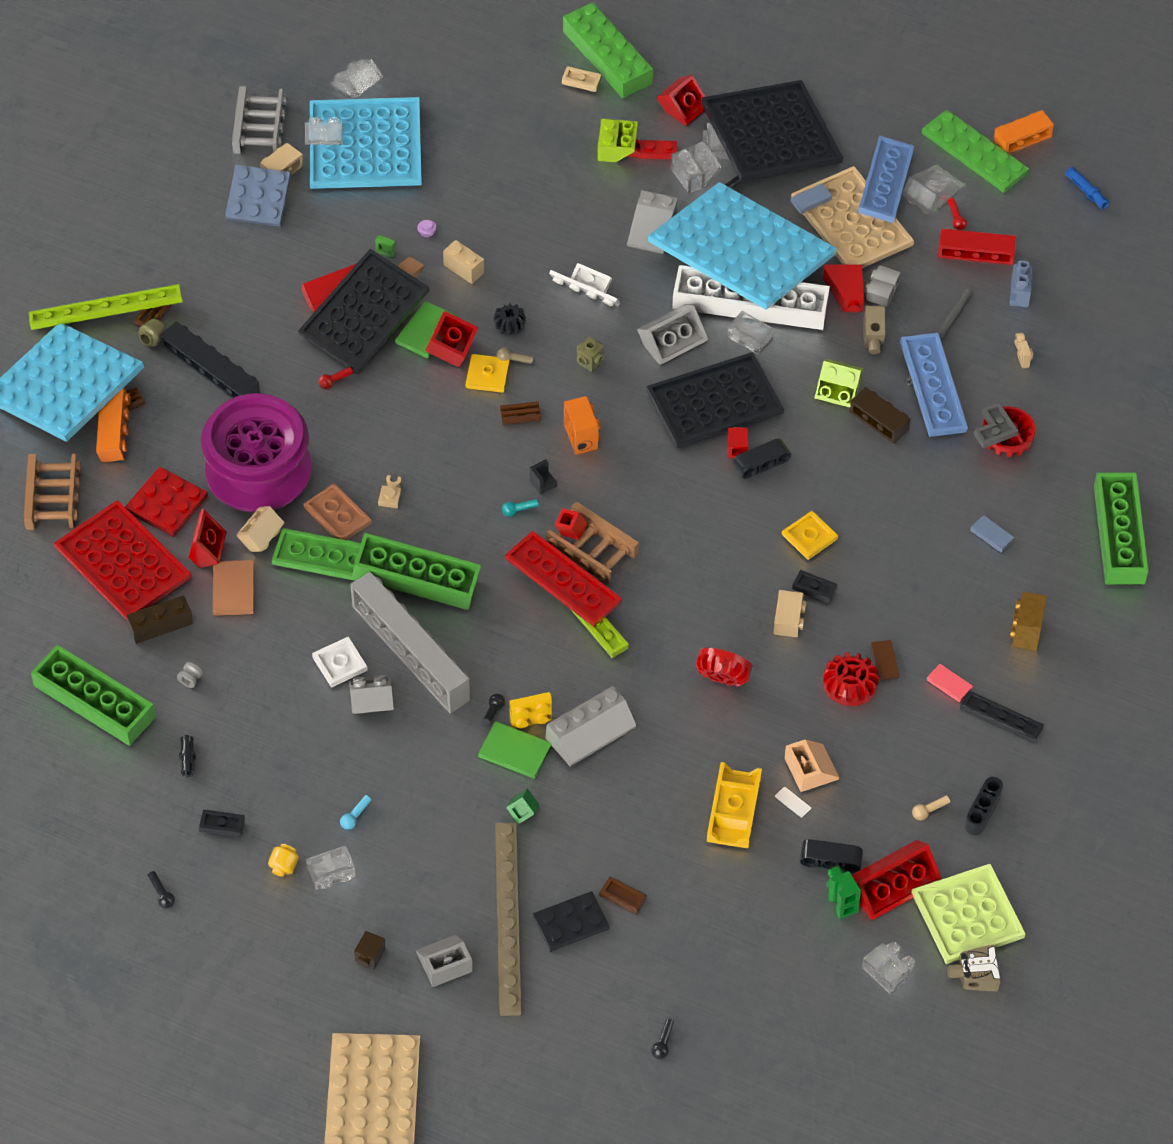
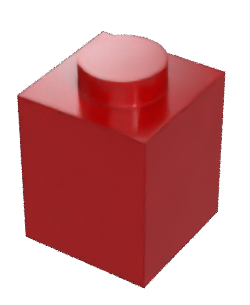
(737, 441)
(570, 524)

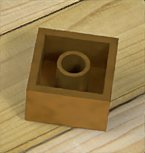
(1028, 621)

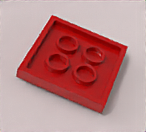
(166, 501)

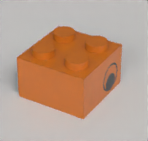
(581, 425)

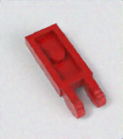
(654, 149)

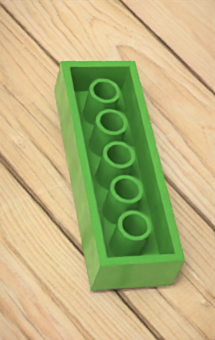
(607, 50)
(1120, 528)
(417, 571)
(93, 695)

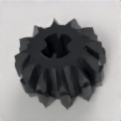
(509, 318)

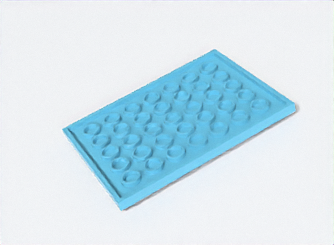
(742, 245)

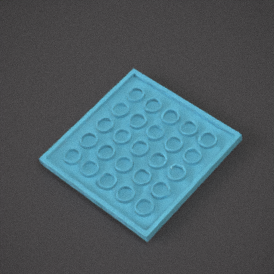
(377, 147)
(65, 381)

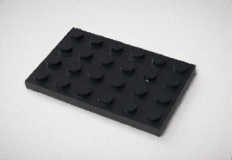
(363, 310)
(714, 399)

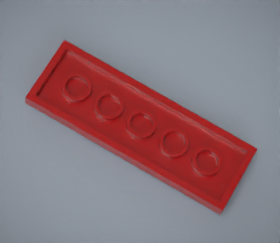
(563, 578)

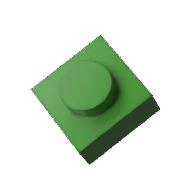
(385, 246)

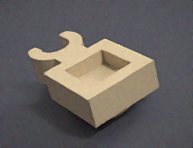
(1024, 353)
(390, 494)

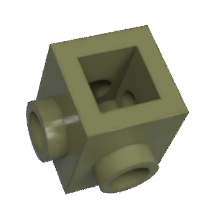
(590, 354)

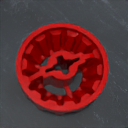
(1026, 433)
(723, 666)
(848, 688)

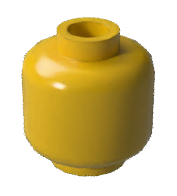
(283, 860)

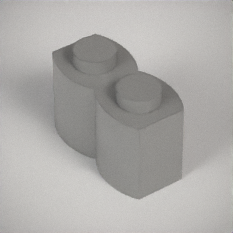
(882, 286)

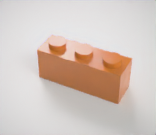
(1023, 132)

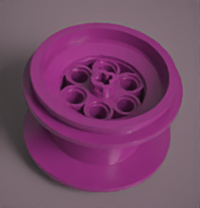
(256, 452)

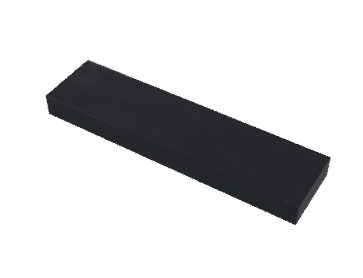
(1002, 717)

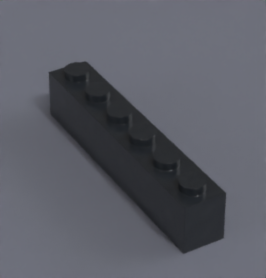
(208, 361)

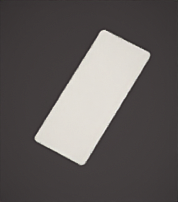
(793, 802)

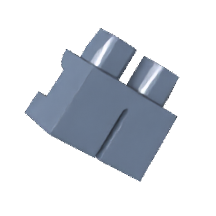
(1021, 284)

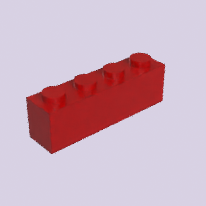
(976, 246)

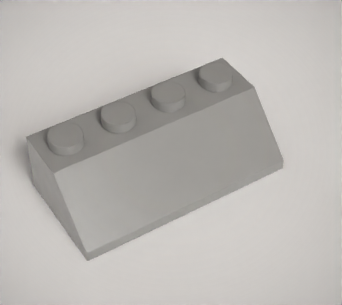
(590, 726)

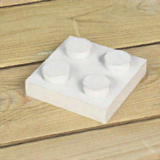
(339, 662)

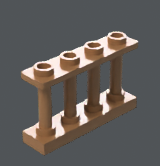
(34, 482)
(610, 535)

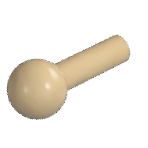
(922, 811)

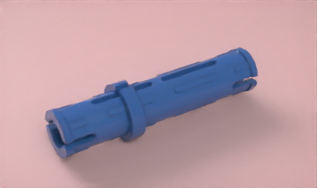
(1093, 193)

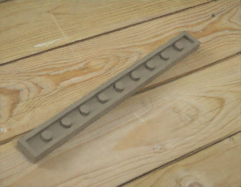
(508, 919)

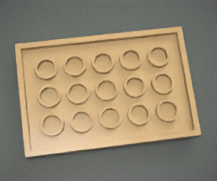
(855, 235)
(372, 1089)

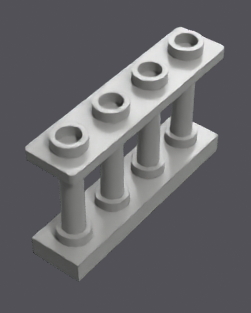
(243, 113)

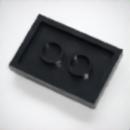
(571, 921)

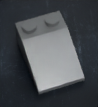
(650, 214)

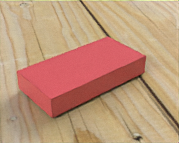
(949, 683)

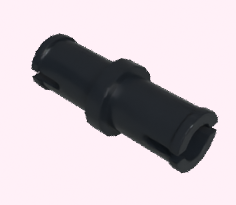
(187, 756)

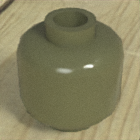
(150, 332)

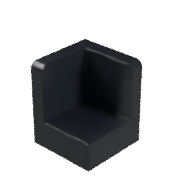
(541, 477)

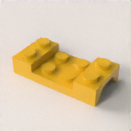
(733, 807)

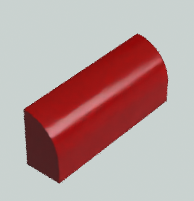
(320, 288)

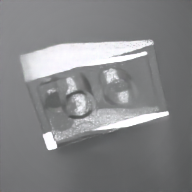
(932, 189)

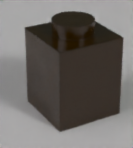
(369, 950)

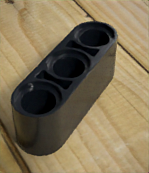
(761, 458)
(987, 798)
(830, 855)

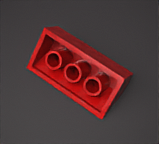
(893, 877)

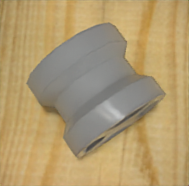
(189, 675)

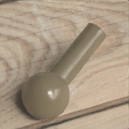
(505, 354)

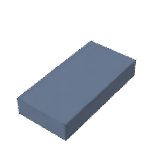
(811, 198)
(992, 533)

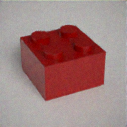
(451, 339)

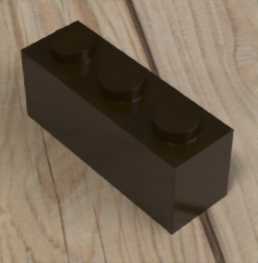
(880, 415)
(159, 619)

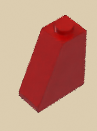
(845, 285)

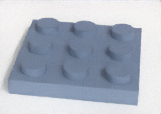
(258, 195)

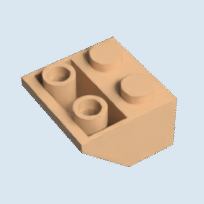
(810, 764)

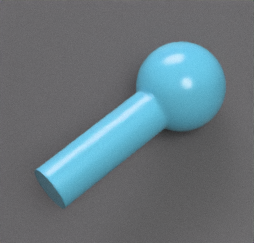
(349, 820)

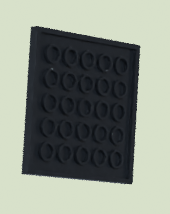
(771, 130)

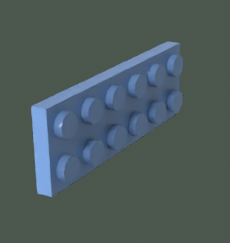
(886, 179)
(933, 384)

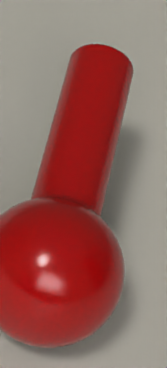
(959, 222)
(326, 381)

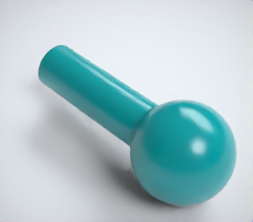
(510, 508)

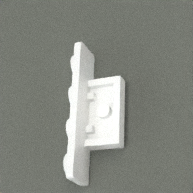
(589, 281)

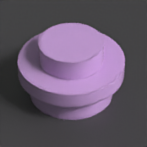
(427, 228)

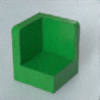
(522, 806)

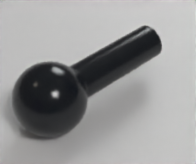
(496, 702)
(165, 898)
(660, 1048)

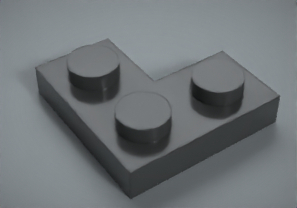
(998, 428)

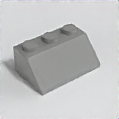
(673, 333)

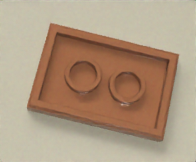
(337, 513)
(233, 588)

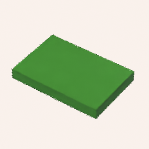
(420, 328)
(515, 750)

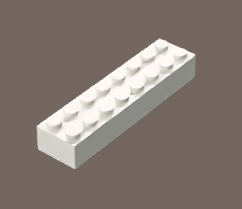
(800, 307)

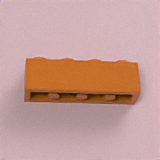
(113, 428)

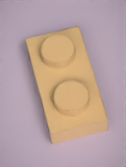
(581, 79)

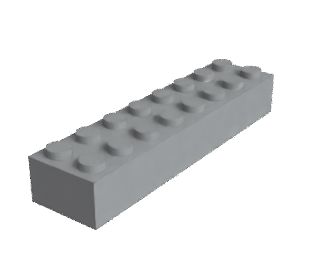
(410, 642)

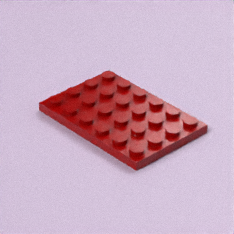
(122, 560)

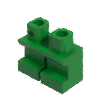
(843, 891)

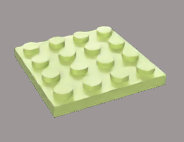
(968, 912)

